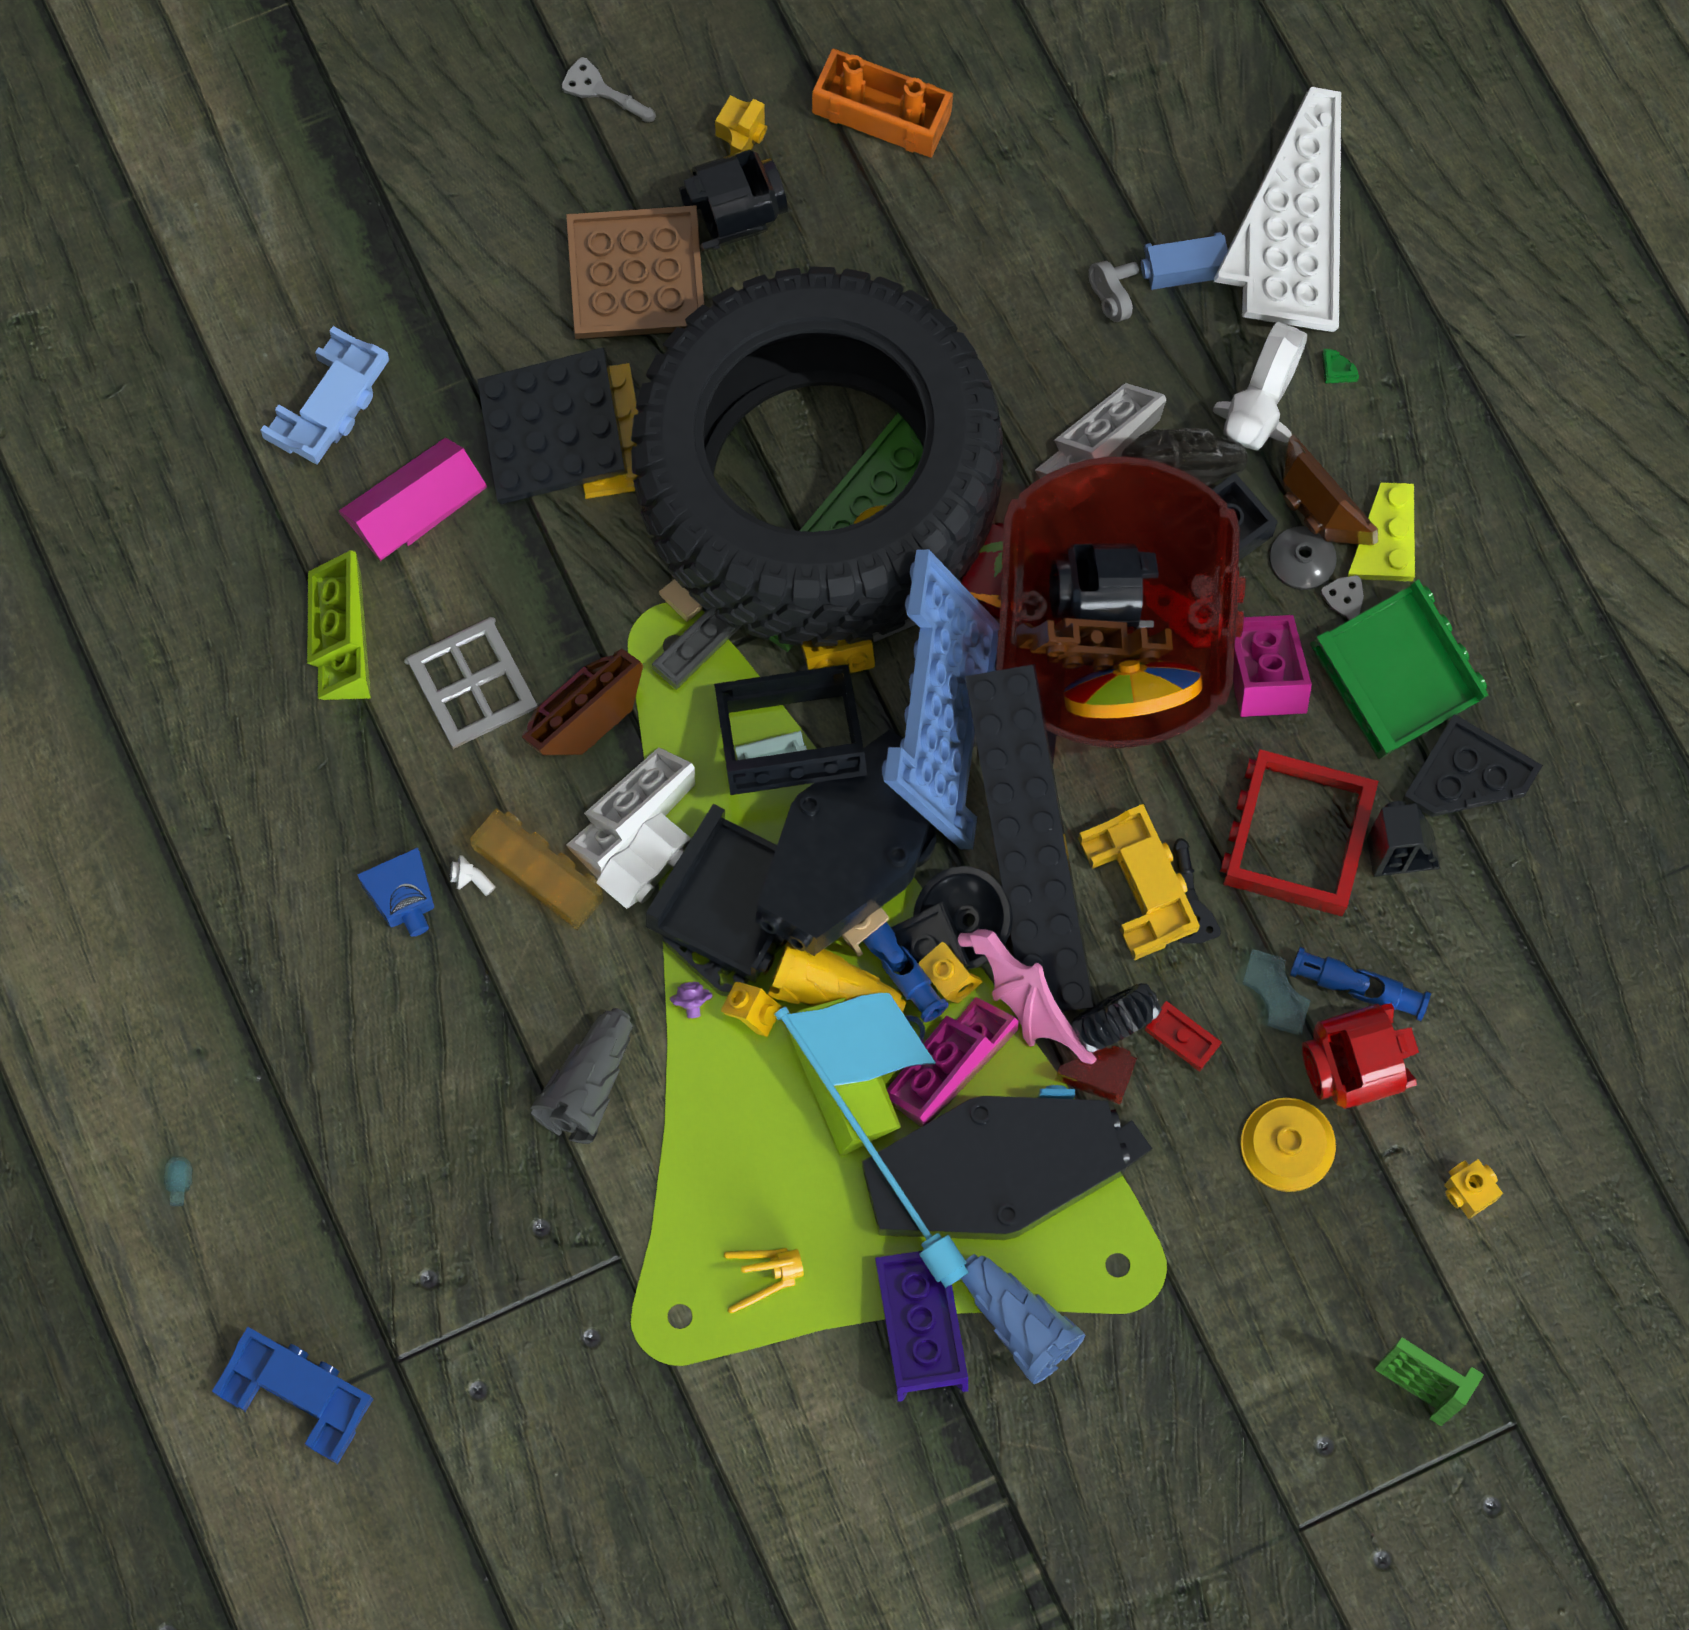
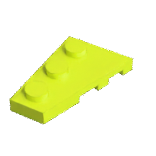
(1394, 552)

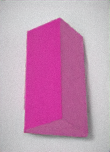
(414, 498)
(960, 1052)

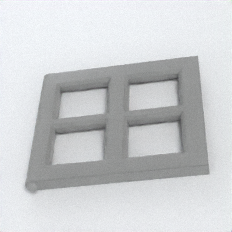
(471, 682)

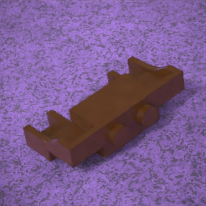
(1092, 643)

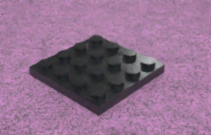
(552, 426)

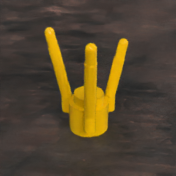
(783, 1263)

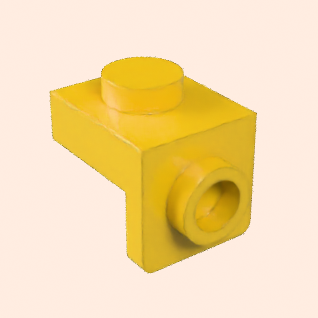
(752, 1007)

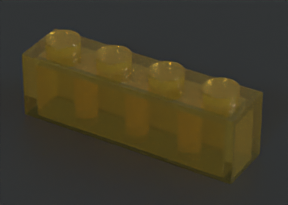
(537, 868)

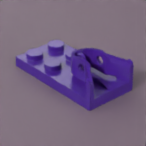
(920, 1326)

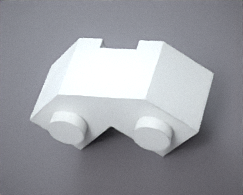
(650, 856)

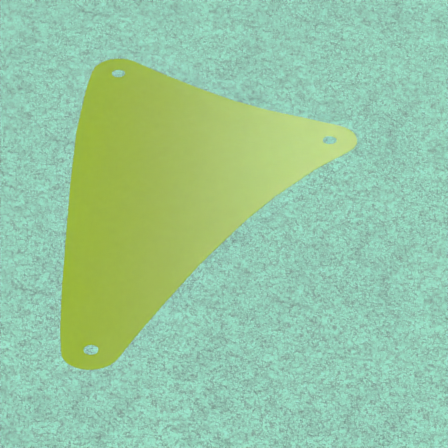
(745, 1136)

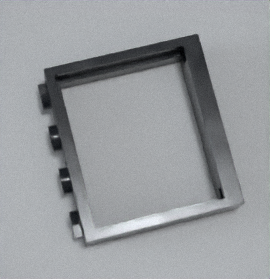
(799, 766)

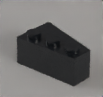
(1402, 841)

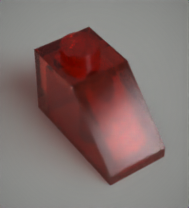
(1104, 1077)

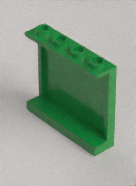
(1399, 669)

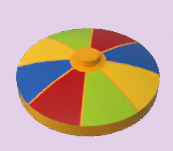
(1133, 689)

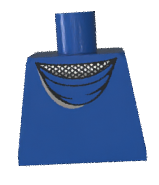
(400, 891)

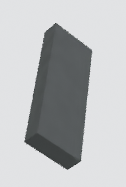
(693, 648)

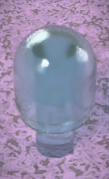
(178, 1179)

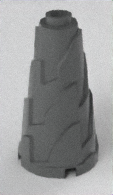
(580, 1089)

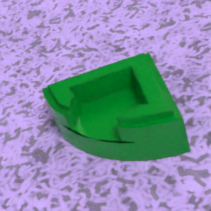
(1338, 368)

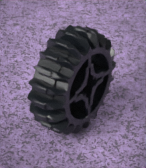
(1116, 1017)

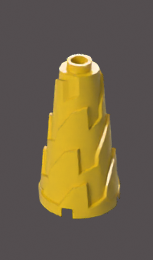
(823, 979)

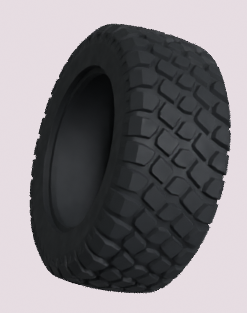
(792, 337)

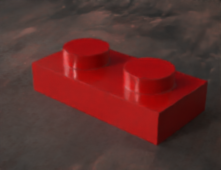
(1183, 1036)

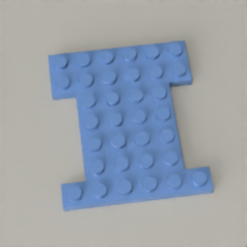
(937, 749)

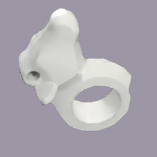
(1254, 412)

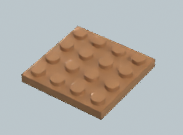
(634, 271)

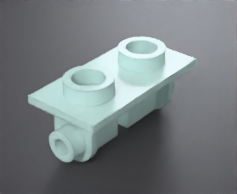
(778, 745)

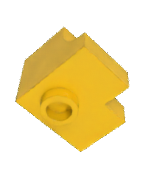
(741, 124)

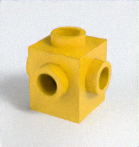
(1474, 1198)

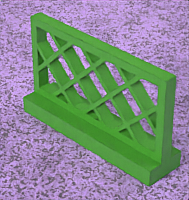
(1429, 1379)

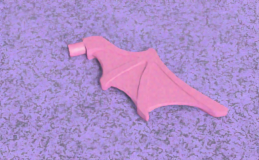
(1025, 993)

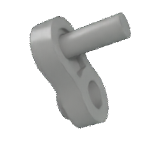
(1106, 284)

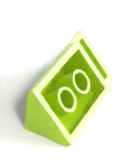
(338, 629)
(866, 1101)

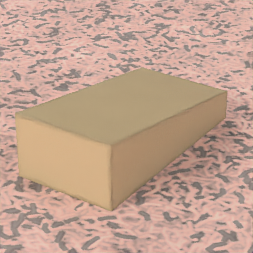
(680, 600)

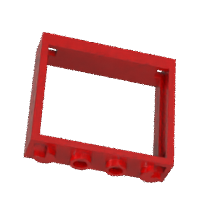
(1285, 890)

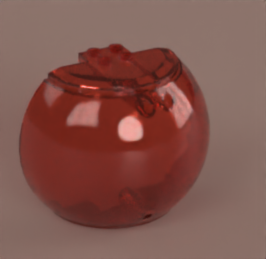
(1197, 579)

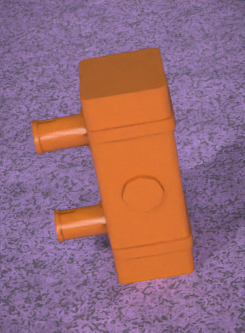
(882, 103)

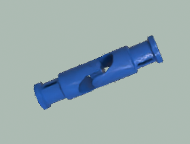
(1338, 976)
(914, 985)

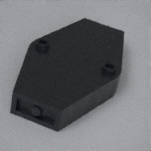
(841, 855)
(997, 1166)

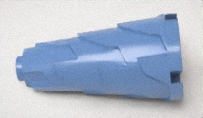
(1021, 1320)

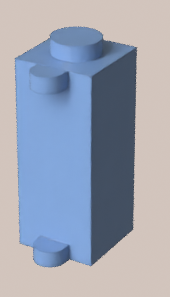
(1183, 261)

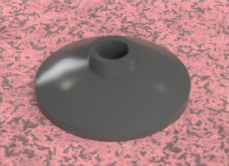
(1300, 571)

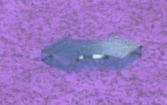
(1284, 1005)

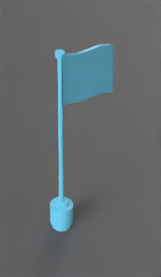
(857, 1044)

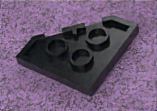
(1470, 772)

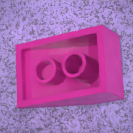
(1270, 668)

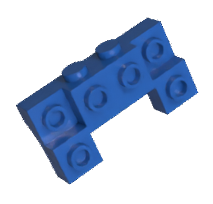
(301, 1383)

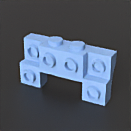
(334, 401)

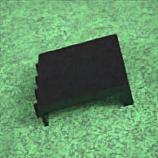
(715, 896)

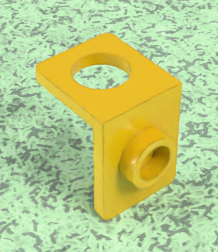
(949, 973)

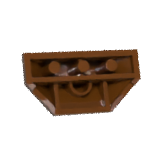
(1322, 500)
(585, 706)

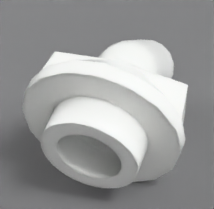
(463, 872)

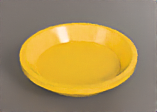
(1288, 1144)

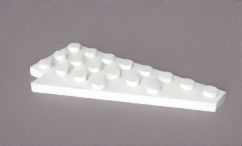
(1291, 233)

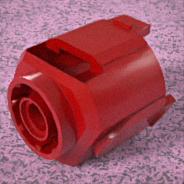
(1359, 1057)

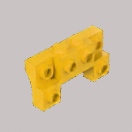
(1150, 877)

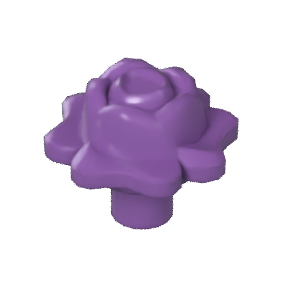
(691, 997)

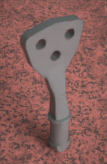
(600, 89)
(1343, 591)

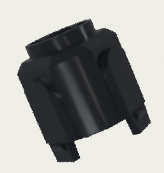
(735, 196)
(1101, 583)

